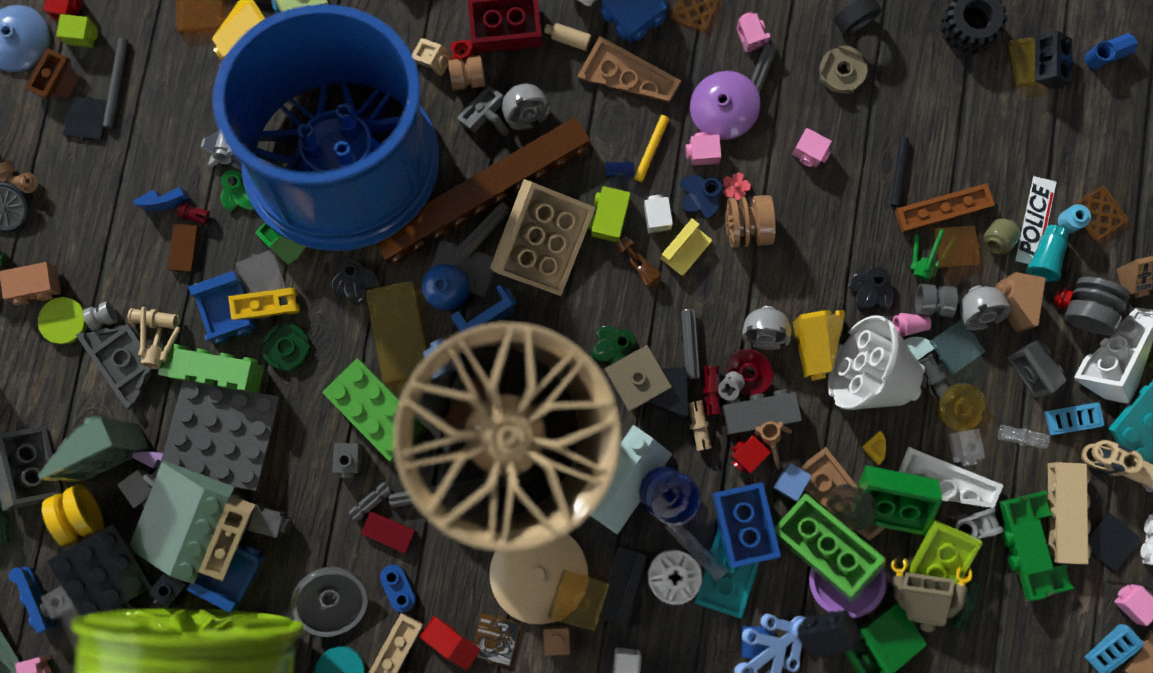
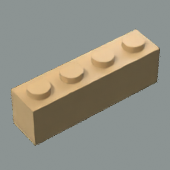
(1069, 503)

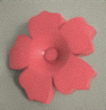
(735, 186)

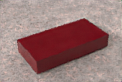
(388, 532)

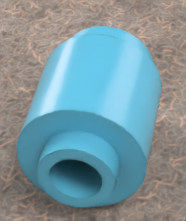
(1074, 218)

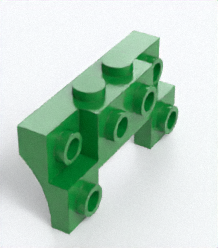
(1028, 546)

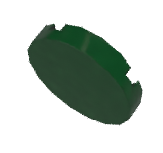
(286, 347)

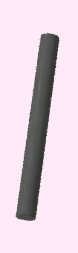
(115, 83)

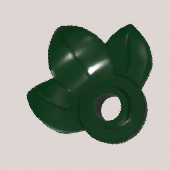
(609, 346)

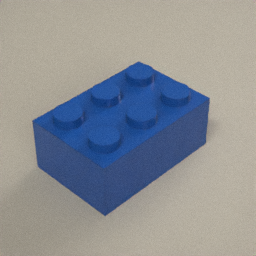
(745, 525)

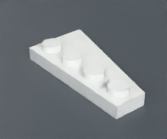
(954, 482)

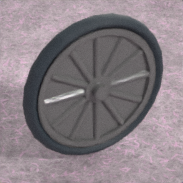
(13, 208)

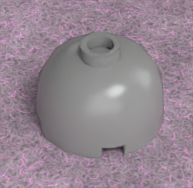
(524, 105)
(983, 306)
(766, 328)

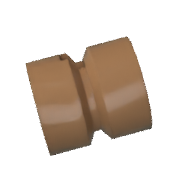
(466, 73)

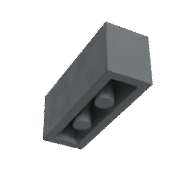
(747, 415)

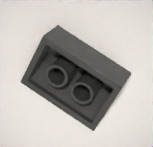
(21, 460)

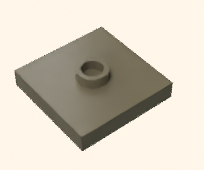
(637, 378)

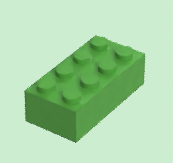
(370, 406)
(829, 548)

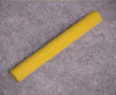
(652, 146)

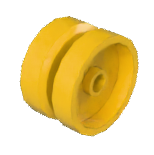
(72, 515)

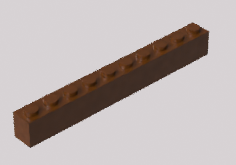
(486, 188)

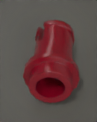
(193, 213)

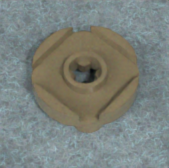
(836, 58)

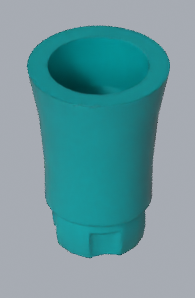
(1049, 254)

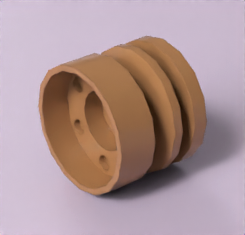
(750, 221)

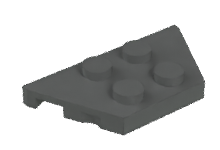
(117, 358)

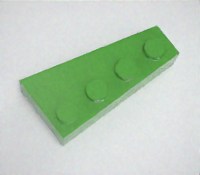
(212, 369)

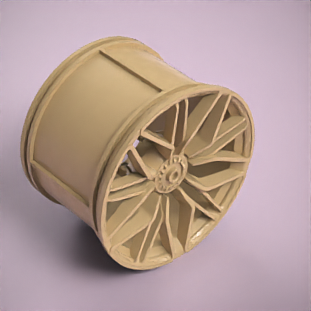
(508, 436)

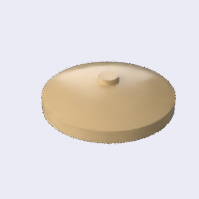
(529, 577)

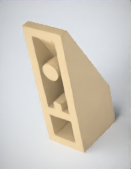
(226, 537)

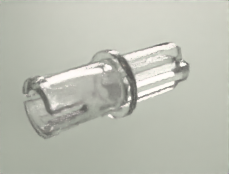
(1023, 436)

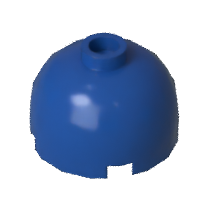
(446, 287)

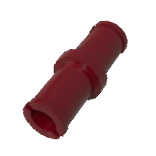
(713, 399)

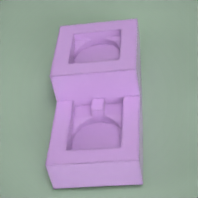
(149, 458)

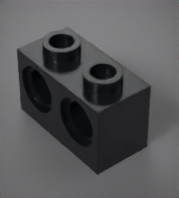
(1053, 59)

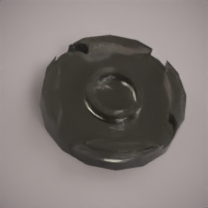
(852, 506)

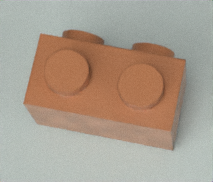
(30, 283)

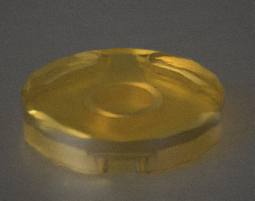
(961, 407)

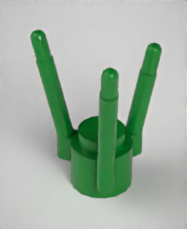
(926, 267)

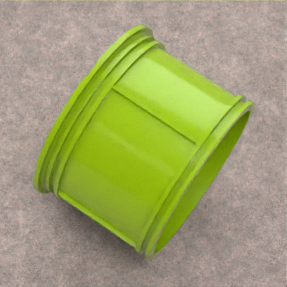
(185, 641)

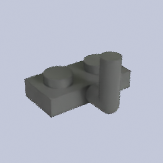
(482, 109)

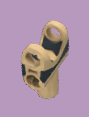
(1119, 461)

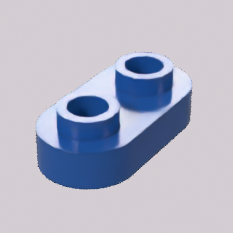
(399, 587)

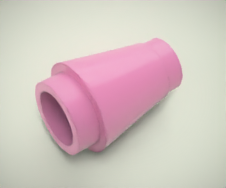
(910, 324)

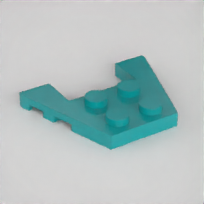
(1135, 425)

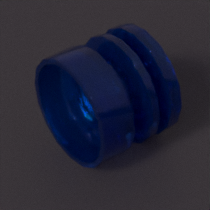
(676, 506)

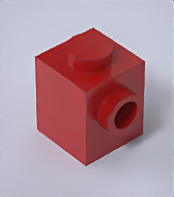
(67, 7)
(748, 454)

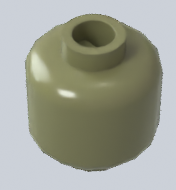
(1002, 236)

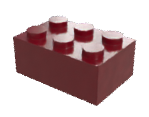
(504, 25)

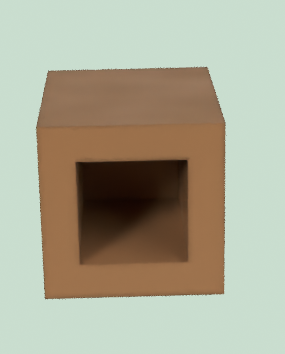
(556, 640)

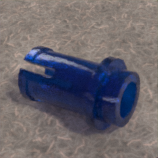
(620, 169)

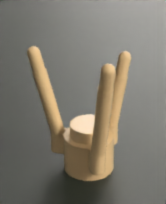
(153, 355)

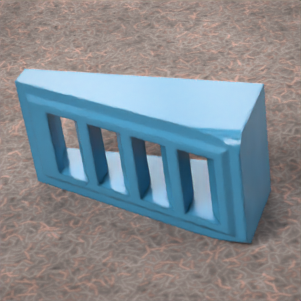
(1094, 413)
(1127, 651)

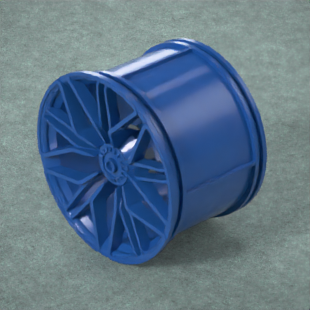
(340, 182)

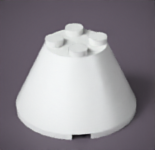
(874, 368)

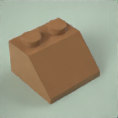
(1025, 299)

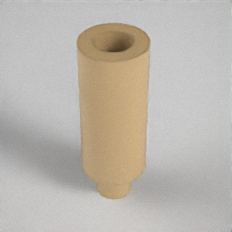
(568, 36)

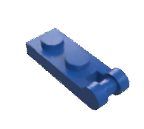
(31, 598)

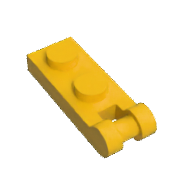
(263, 304)

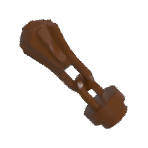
(648, 274)

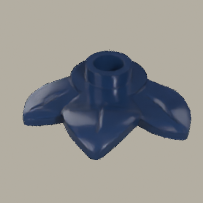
(698, 197)

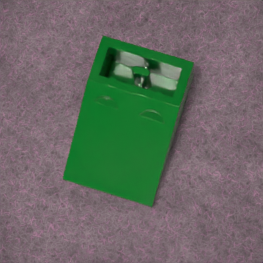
(886, 642)

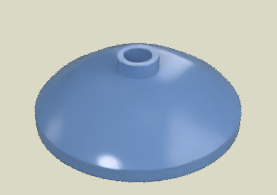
(26, 40)

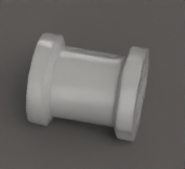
(726, 387)

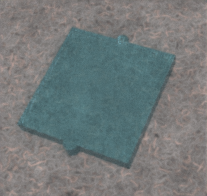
(957, 346)

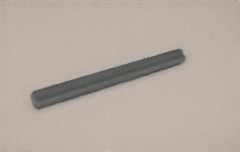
(459, 488)

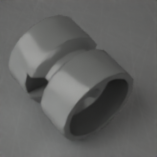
(931, 300)

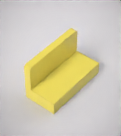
(686, 248)

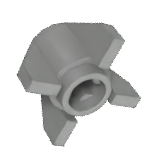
(221, 153)

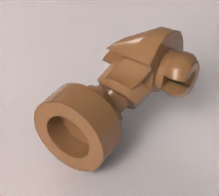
(25, 182)

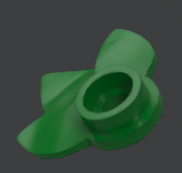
(235, 194)

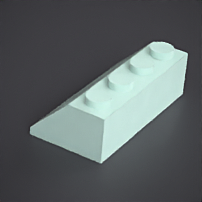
(636, 458)

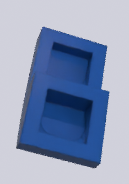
(155, 201)

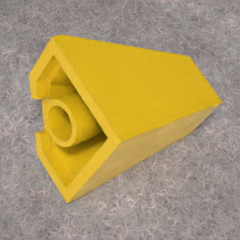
(239, 21)
(818, 341)

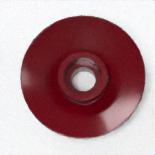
(756, 381)

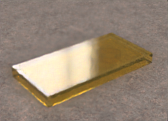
(396, 330)

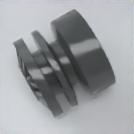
(1097, 305)

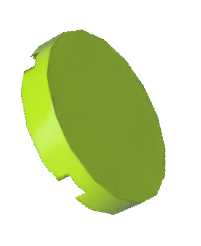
(61, 320)

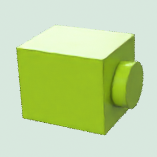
(77, 31)

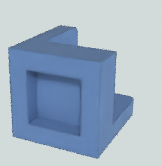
(792, 482)

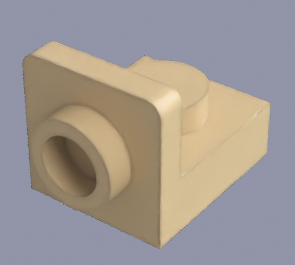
(432, 56)

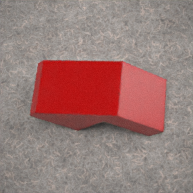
(449, 643)

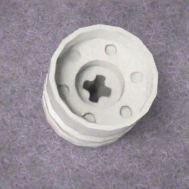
(686, 567)

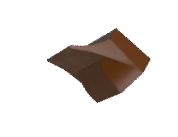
(53, 76)

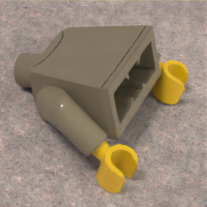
(928, 597)

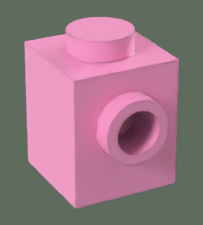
(812, 148)
(704, 149)
(1136, 604)

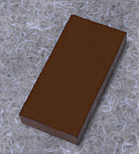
(183, 248)

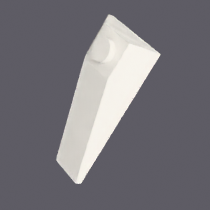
(1120, 361)

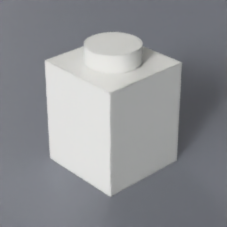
(657, 214)

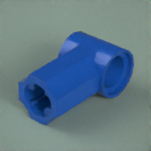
(1111, 51)

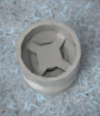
(99, 316)

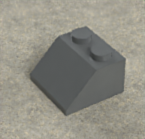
(1037, 368)

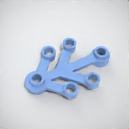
(776, 645)

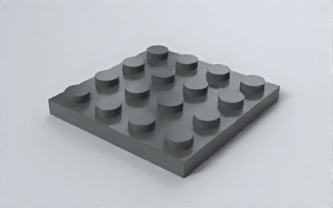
(221, 433)

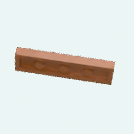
(944, 207)

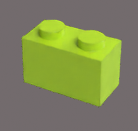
(610, 214)

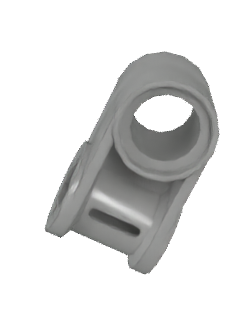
(981, 524)

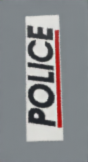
(1035, 218)

